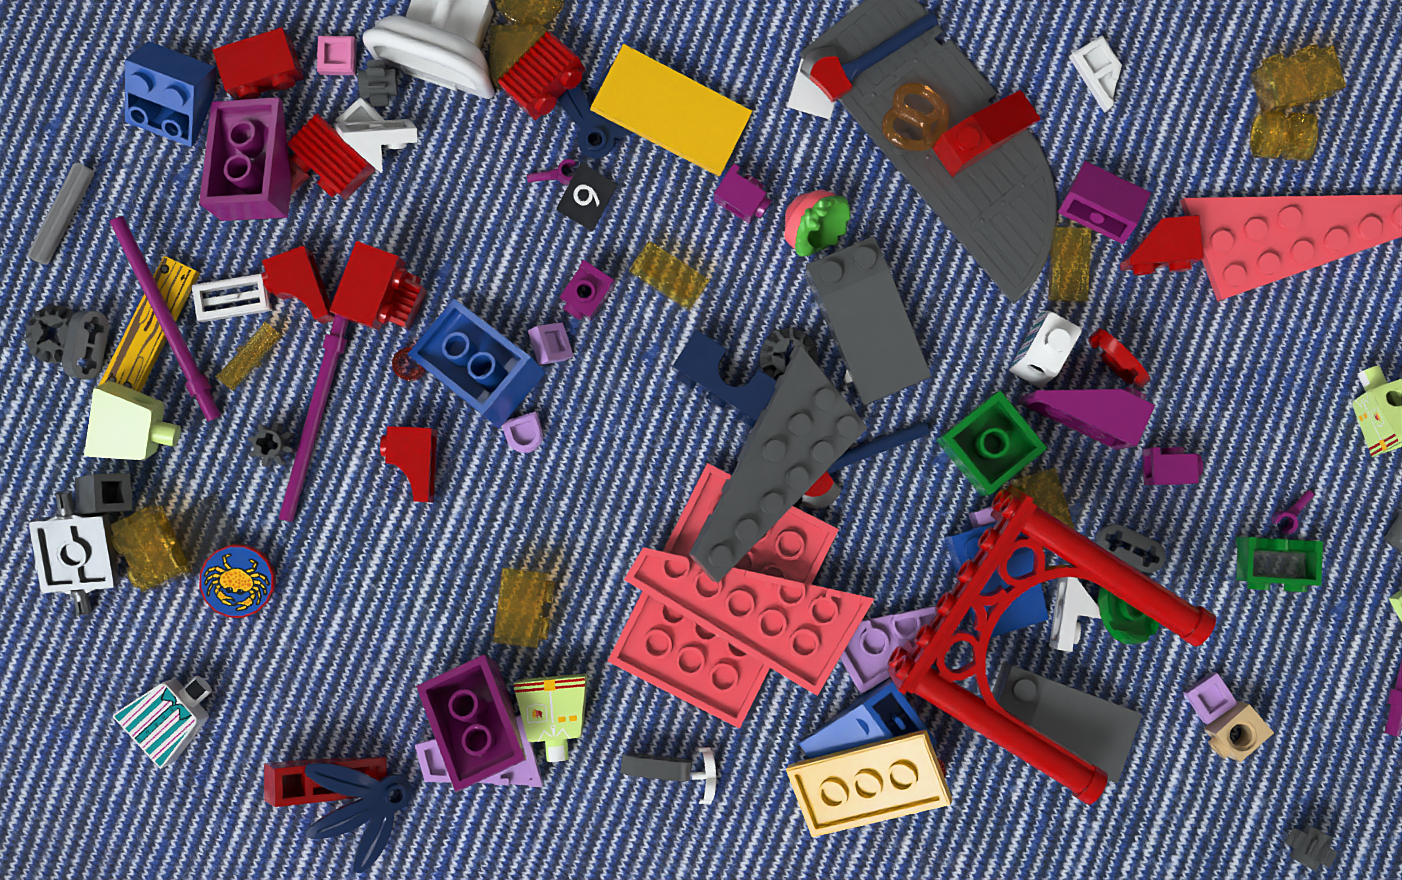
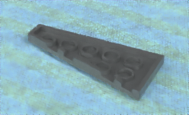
(783, 457)

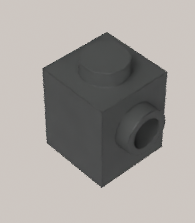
(103, 493)

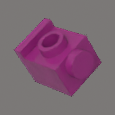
(742, 195)
(601, 287)
(1171, 467)

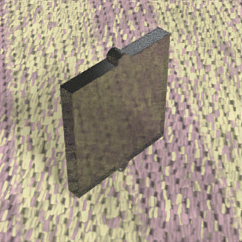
(204, 531)

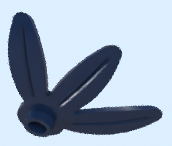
(590, 123)
(374, 805)

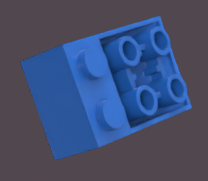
(871, 718)

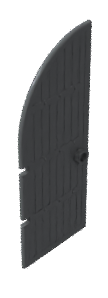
(994, 208)

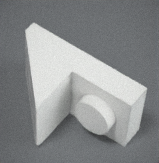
(369, 136)
(1070, 602)

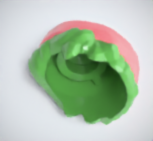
(815, 221)

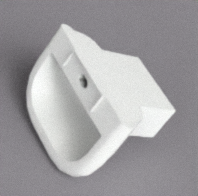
(437, 43)

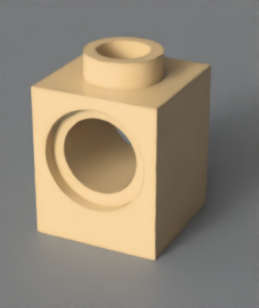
(1253, 732)

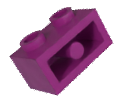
(1104, 200)

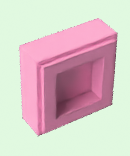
(336, 55)

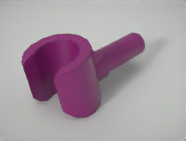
(553, 174)
(1292, 513)

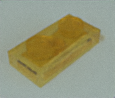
(1069, 265)
(669, 276)

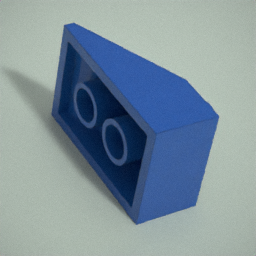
(477, 363)
(1025, 609)

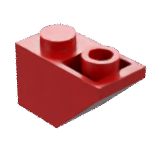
(1167, 243)

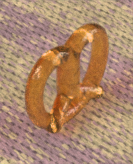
(916, 118)

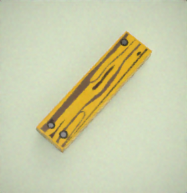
(144, 335)

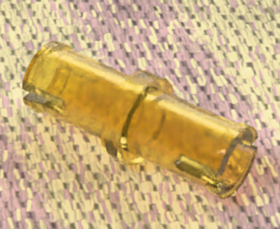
(249, 356)

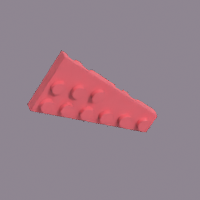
(1275, 237)
(773, 619)

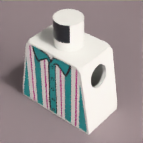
(1045, 347)
(166, 718)

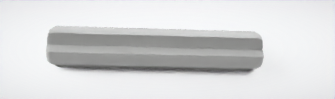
(60, 213)

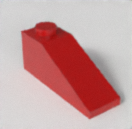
(984, 132)
(289, 785)

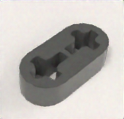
(85, 344)
(1133, 540)
(656, 766)

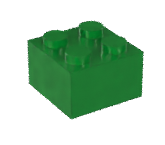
(991, 444)

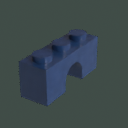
(699, 367)

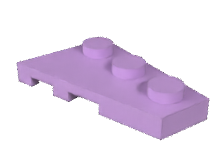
(875, 641)
(521, 774)

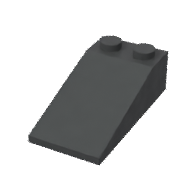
(867, 320)
(1071, 717)

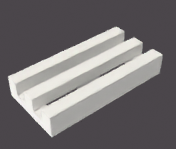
(200, 303)

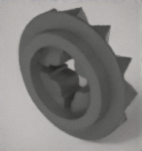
(36, 332)
(778, 343)

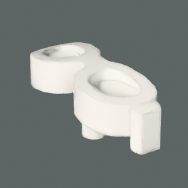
(709, 775)

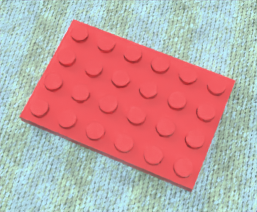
(690, 659)

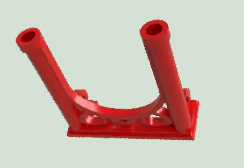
(1014, 514)

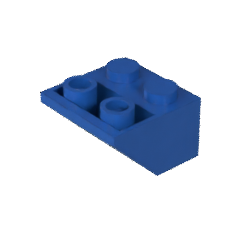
(168, 92)

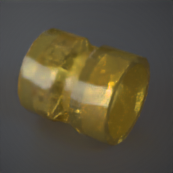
(1290, 136)

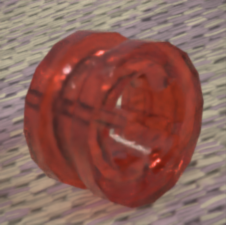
(413, 375)

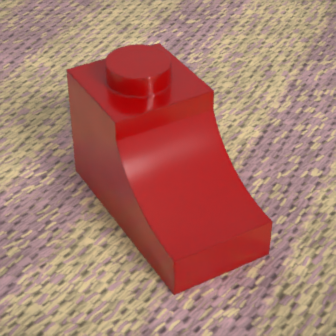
(298, 277)
(415, 454)

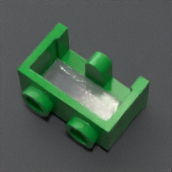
(1279, 561)

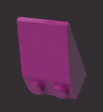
(246, 161)
(1104, 415)
(473, 721)

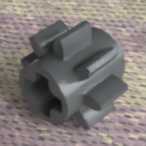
(377, 83)
(268, 454)
(1311, 847)

